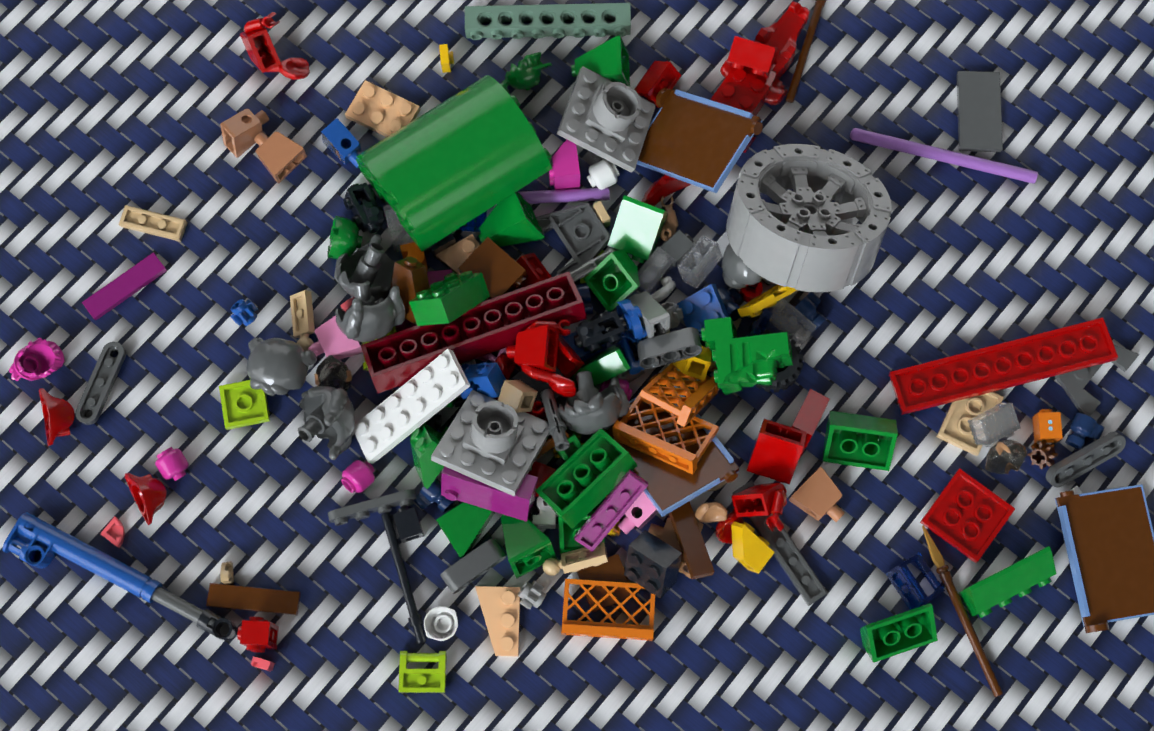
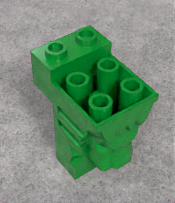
(744, 359)

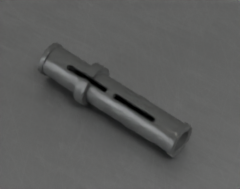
(556, 426)

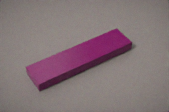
(124, 286)
(611, 510)

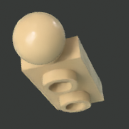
(302, 318)
(576, 560)

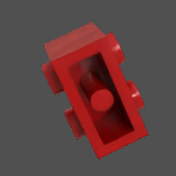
(258, 634)

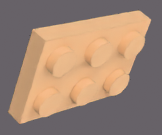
(381, 110)

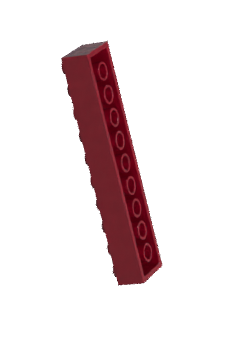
(475, 333)

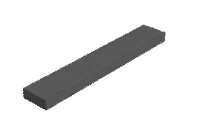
(789, 557)

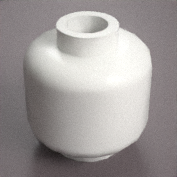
(603, 174)

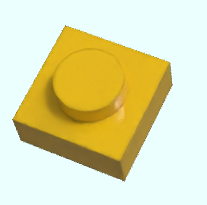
(446, 58)

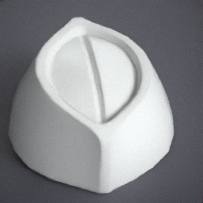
(440, 623)

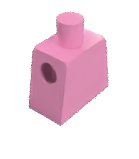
(334, 342)
(631, 521)

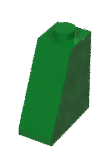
(604, 365)
(464, 526)

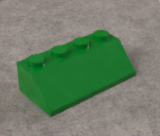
(586, 478)
(1009, 582)

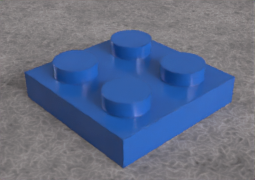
(702, 306)

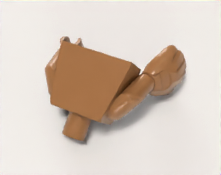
(704, 513)

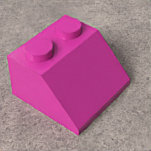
(565, 167)

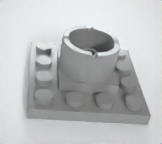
(606, 119)
(492, 443)

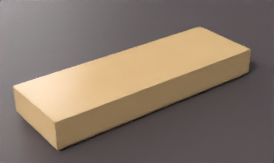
(153, 223)

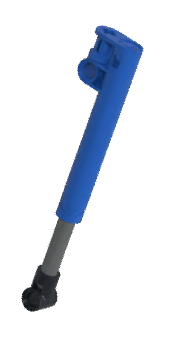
(39, 536)

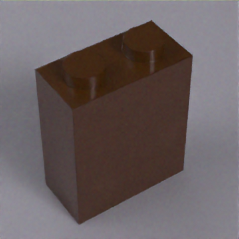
(499, 270)

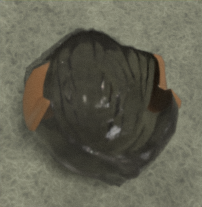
(333, 373)
(1005, 456)

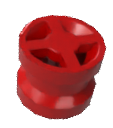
(750, 293)

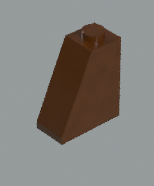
(410, 278)

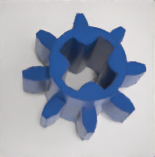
(243, 312)

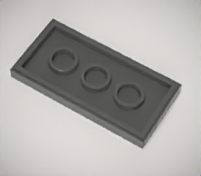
(979, 111)

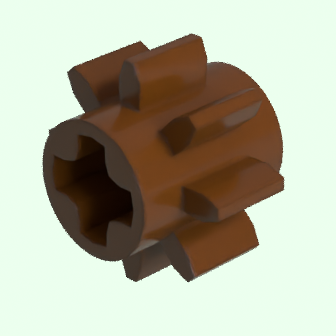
(1042, 454)

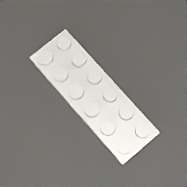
(410, 406)

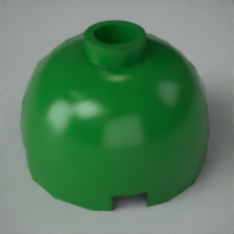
(343, 237)

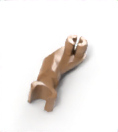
(671, 221)

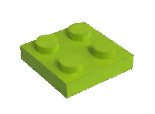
(243, 405)

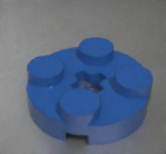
(632, 318)

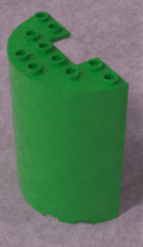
(455, 161)

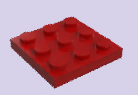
(967, 515)

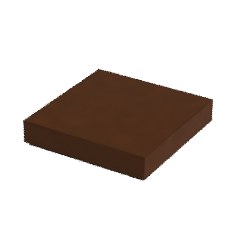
(609, 571)

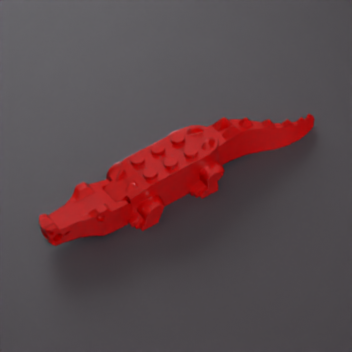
(746, 89)

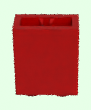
(776, 451)

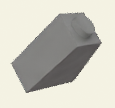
(654, 316)

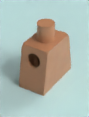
(241, 130)
(279, 154)
(819, 497)

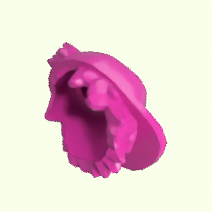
(37, 360)

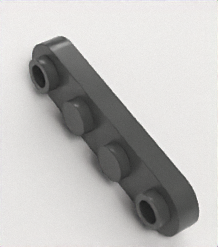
(100, 383)
(1085, 459)
(363, 509)

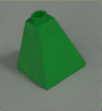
(607, 60)
(511, 222)
(525, 545)

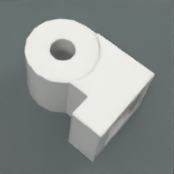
(546, 516)

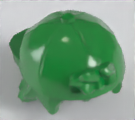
(527, 72)

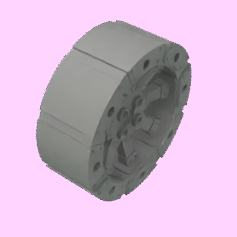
(791, 239)

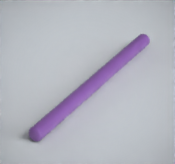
(944, 155)
(565, 195)

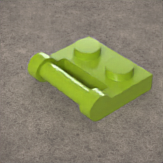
(422, 679)

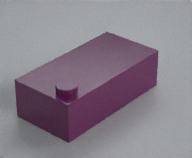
(468, 490)

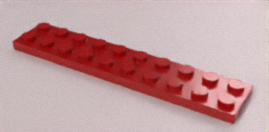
(1003, 366)

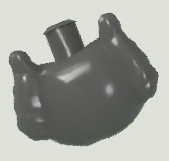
(367, 264)
(736, 273)
(370, 320)
(278, 365)
(594, 409)
(328, 416)

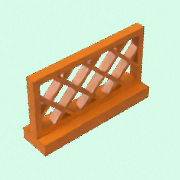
(690, 405)
(652, 445)
(602, 629)

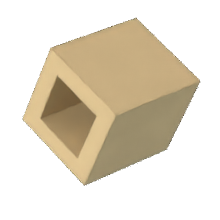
(517, 395)

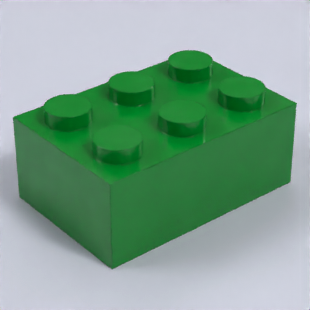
(449, 298)

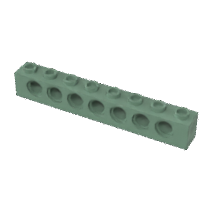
(556, 13)

